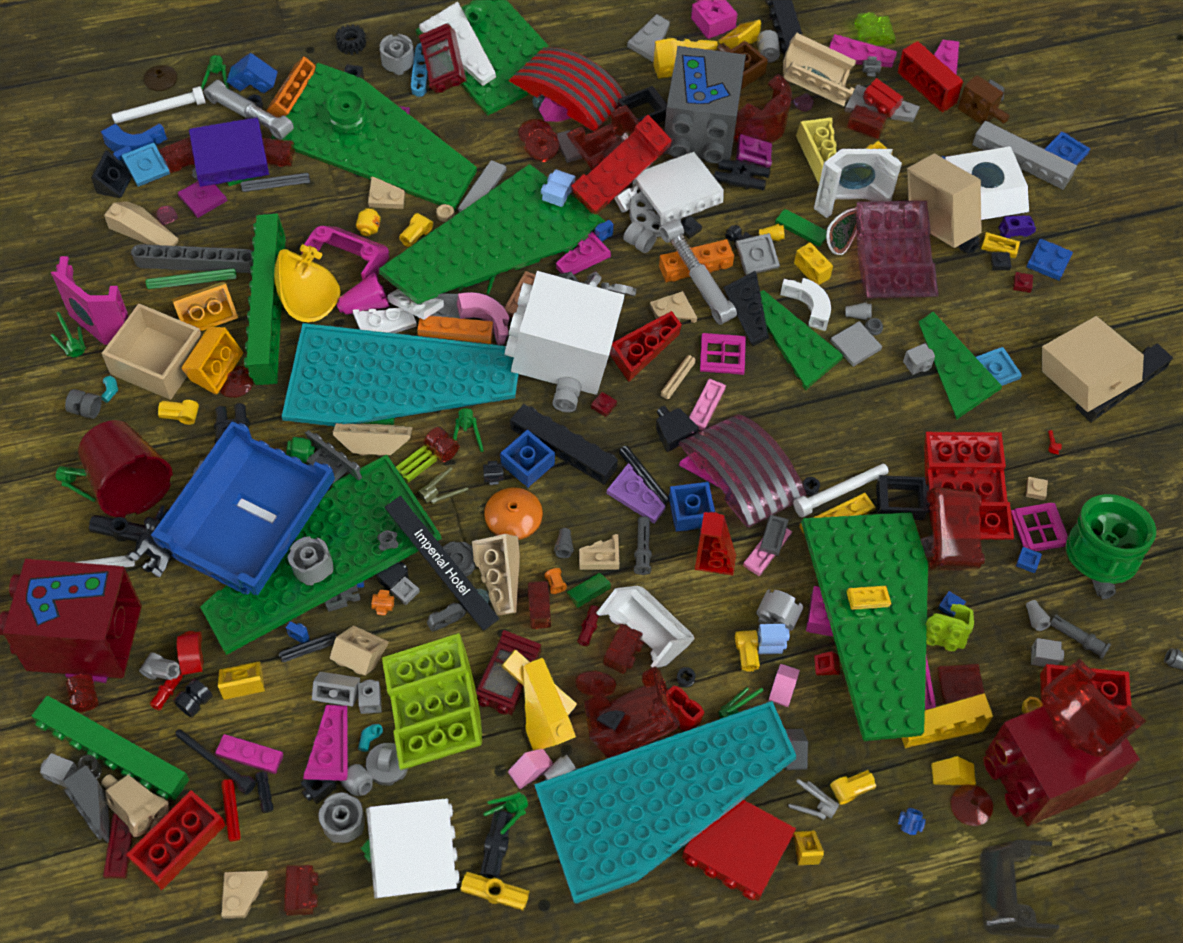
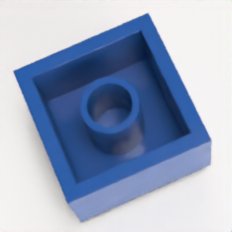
(527, 458)
(689, 504)

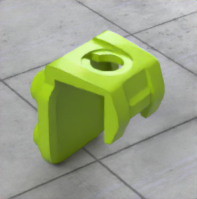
(950, 631)

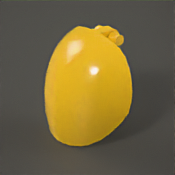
(304, 286)

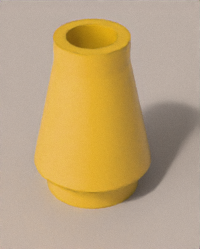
(775, 231)

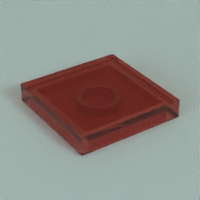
(960, 682)

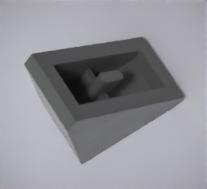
(800, 746)

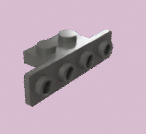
(327, 454)

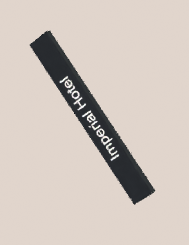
(442, 563)

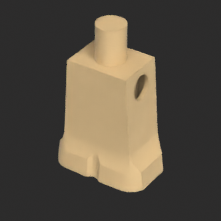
(134, 804)

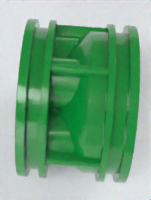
(1105, 555)

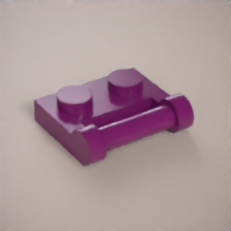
(754, 151)

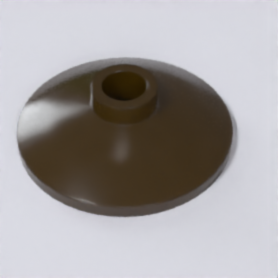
(160, 78)

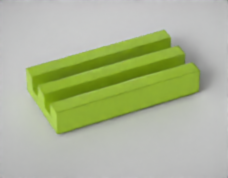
(414, 461)

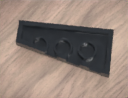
(747, 300)

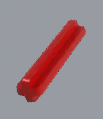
(231, 810)

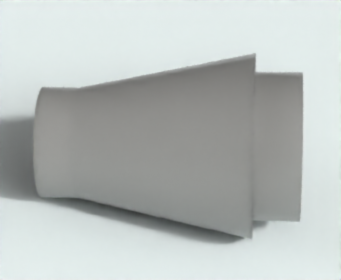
(859, 311)
(1038, 617)
(560, 767)

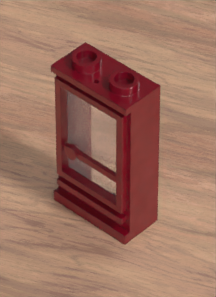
(442, 58)
(497, 686)

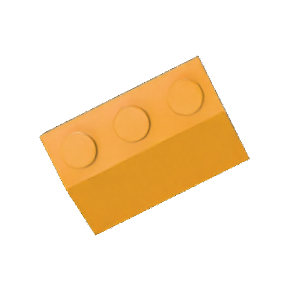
(206, 307)
(212, 359)

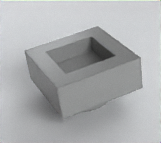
(405, 590)

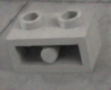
(335, 689)

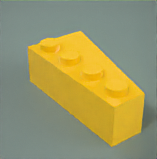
(953, 721)

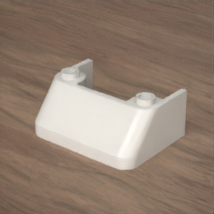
(644, 613)

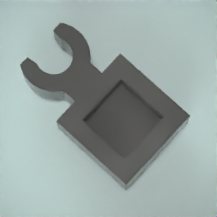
(341, 600)

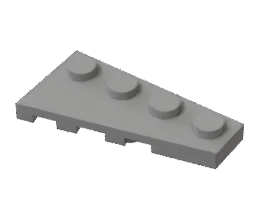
(906, 112)

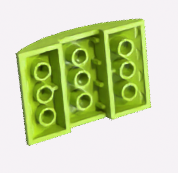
(432, 701)

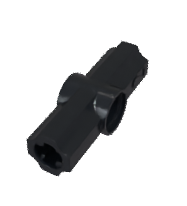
(109, 527)
(495, 845)

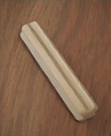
(677, 377)

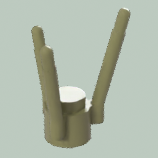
(429, 492)

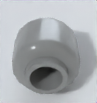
(358, 780)

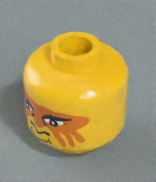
(368, 222)

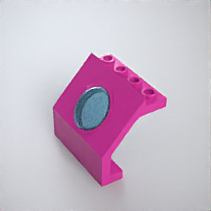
(96, 313)

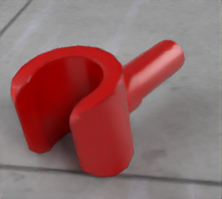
(1053, 447)

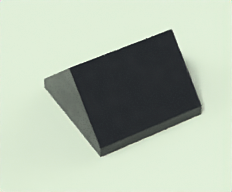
(111, 176)

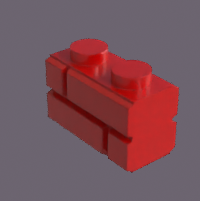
(882, 98)

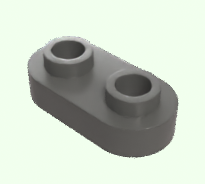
(446, 617)

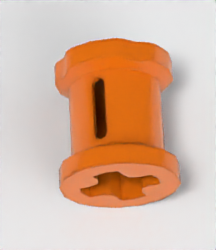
(555, 580)

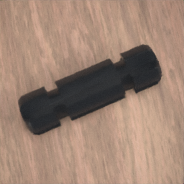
(264, 792)

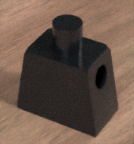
(674, 427)

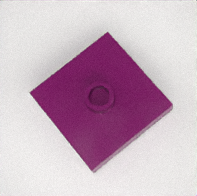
(202, 199)

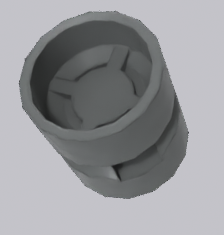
(81, 403)

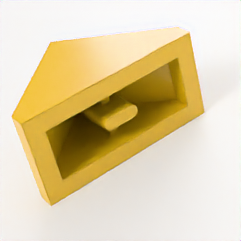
(953, 772)
(808, 848)

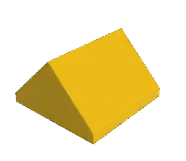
(744, 32)
(241, 680)

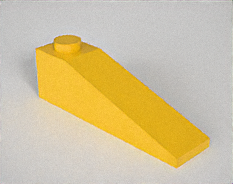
(666, 50)
(545, 713)

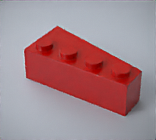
(641, 346)
(715, 546)

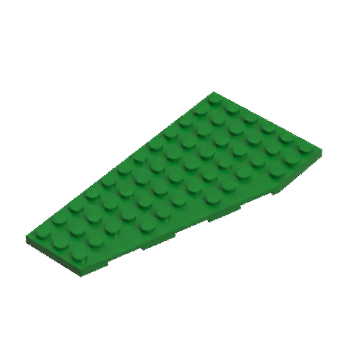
(387, 147)
(493, 235)
(349, 524)
(883, 646)

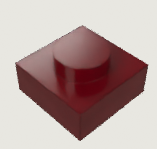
(1023, 282)
(603, 404)

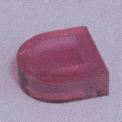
(803, 102)
(166, 214)

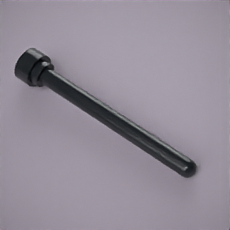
(244, 783)

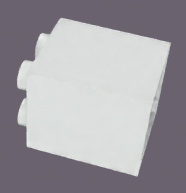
(563, 330)

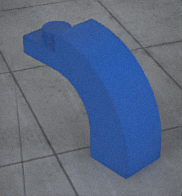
(117, 139)

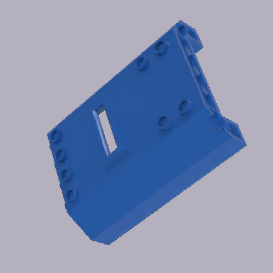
(226, 540)

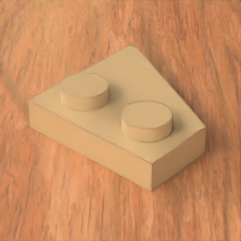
(385, 195)
(677, 303)
(600, 555)
(240, 892)

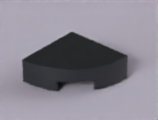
(611, 719)

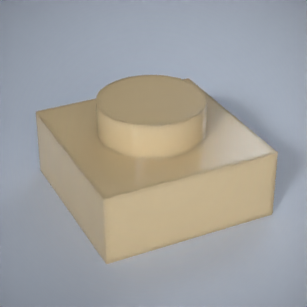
(1036, 488)

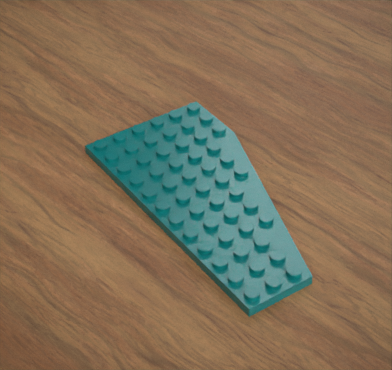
(384, 375)
(646, 804)

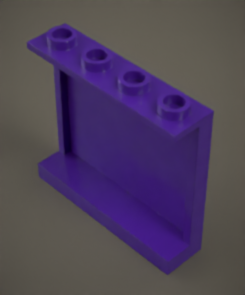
(228, 152)

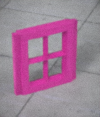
(723, 340)
(1056, 523)

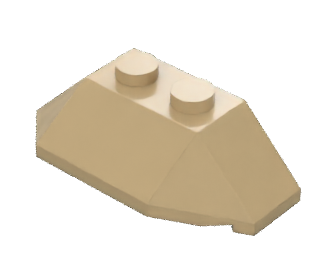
(372, 438)

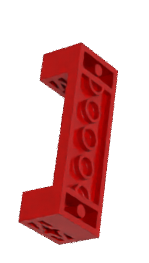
(621, 166)

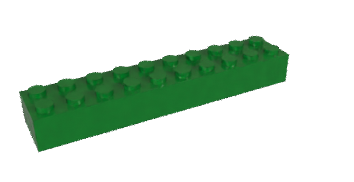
(264, 302)

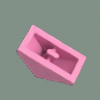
(784, 685)
(530, 767)

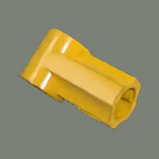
(418, 226)
(184, 412)
(747, 645)
(849, 788)

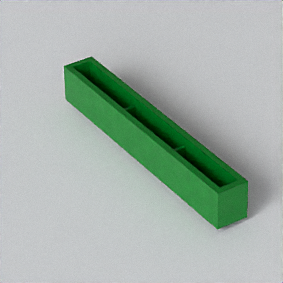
(110, 748)

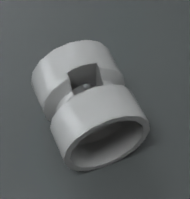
(768, 45)
(640, 237)
(566, 394)

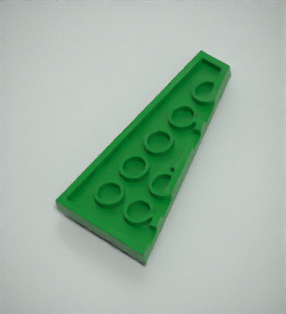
(798, 343)
(960, 372)

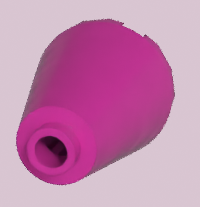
(363, 296)

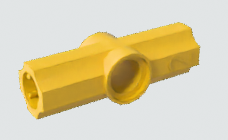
(480, 887)

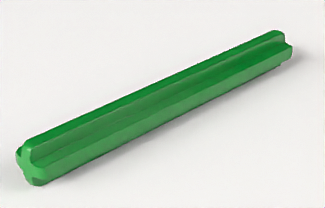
(191, 278)

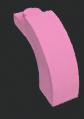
(486, 308)

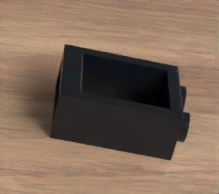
(643, 96)
(902, 483)

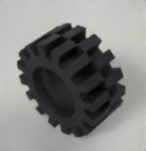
(351, 32)

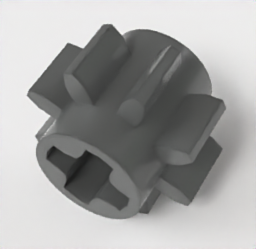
(871, 66)

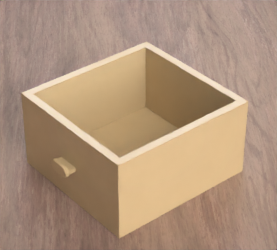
(951, 198)
(151, 351)
(1092, 363)

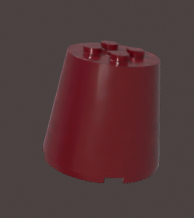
(123, 469)

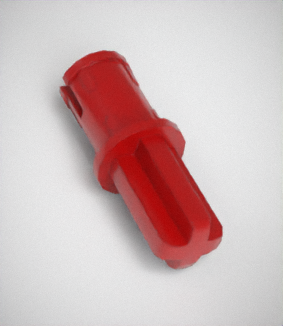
(165, 691)

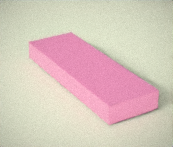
(707, 403)
(760, 560)

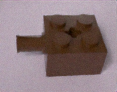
(754, 65)
(982, 101)

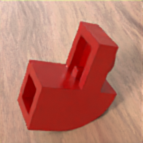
(190, 652)

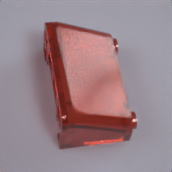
(956, 529)
(647, 716)

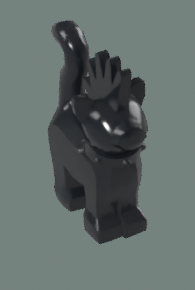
(146, 544)

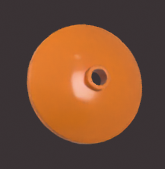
(517, 522)

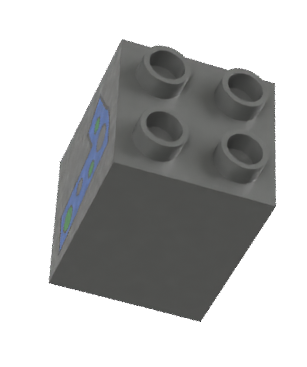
(703, 103)

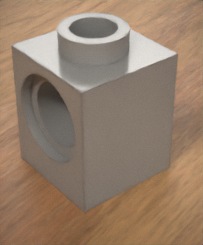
(57, 769)

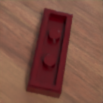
(119, 845)

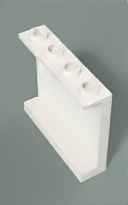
(679, 187)
(412, 848)

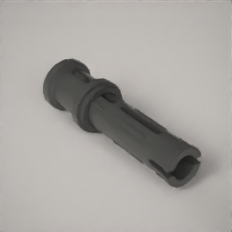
(643, 553)
(1088, 641)

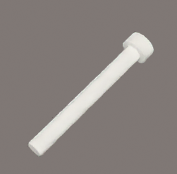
(195, 96)
(805, 505)

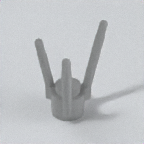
(826, 806)

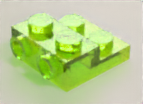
(874, 29)

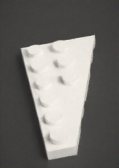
(471, 52)

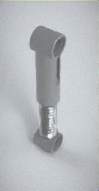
(219, 93)
(721, 308)

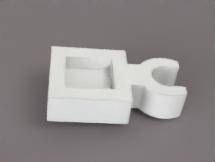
(625, 198)

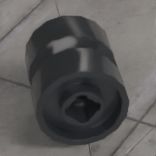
(194, 696)

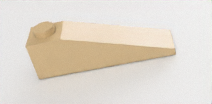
(138, 224)
(499, 565)

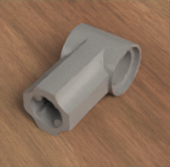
(159, 667)

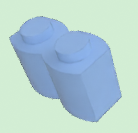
(557, 187)
(772, 638)

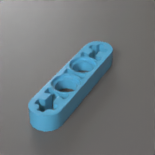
(419, 69)

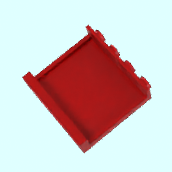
(741, 848)

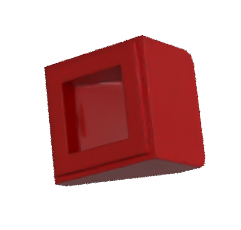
(827, 664)

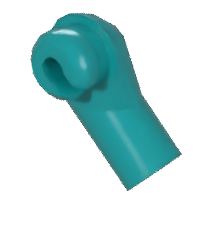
(111, 388)
(368, 735)

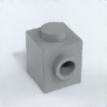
(919, 359)
(1046, 652)
(369, 697)

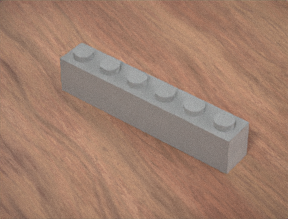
(1029, 156)

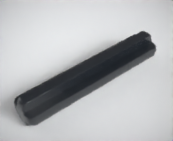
(307, 647)

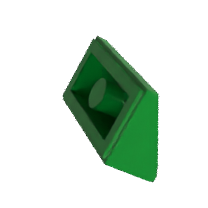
(589, 590)

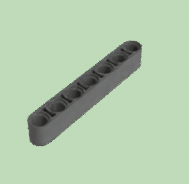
(191, 258)

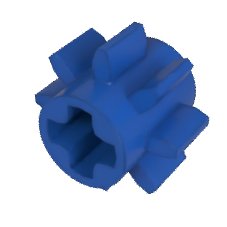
(911, 821)

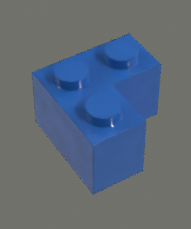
(252, 72)

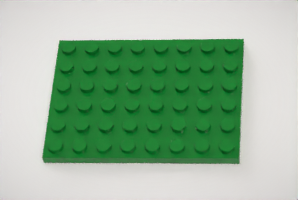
(508, 46)

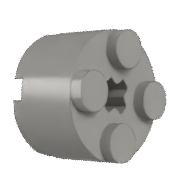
(397, 53)
(310, 560)
(779, 609)
(342, 830)

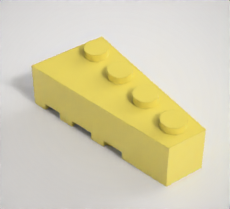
(817, 143)

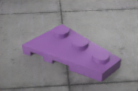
(634, 494)

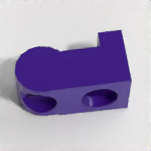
(1017, 226)

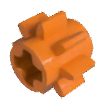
(383, 602)

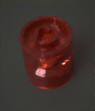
(439, 442)
(82, 692)

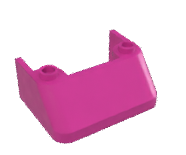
(369, 250)

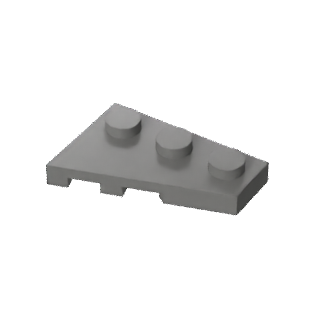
(645, 39)

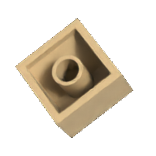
(358, 650)

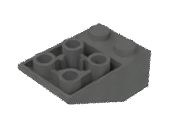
(90, 801)

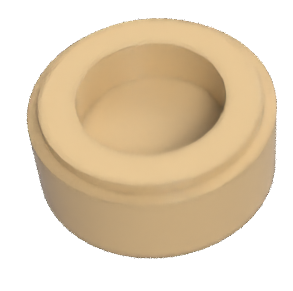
(445, 212)

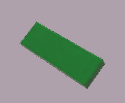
(802, 227)

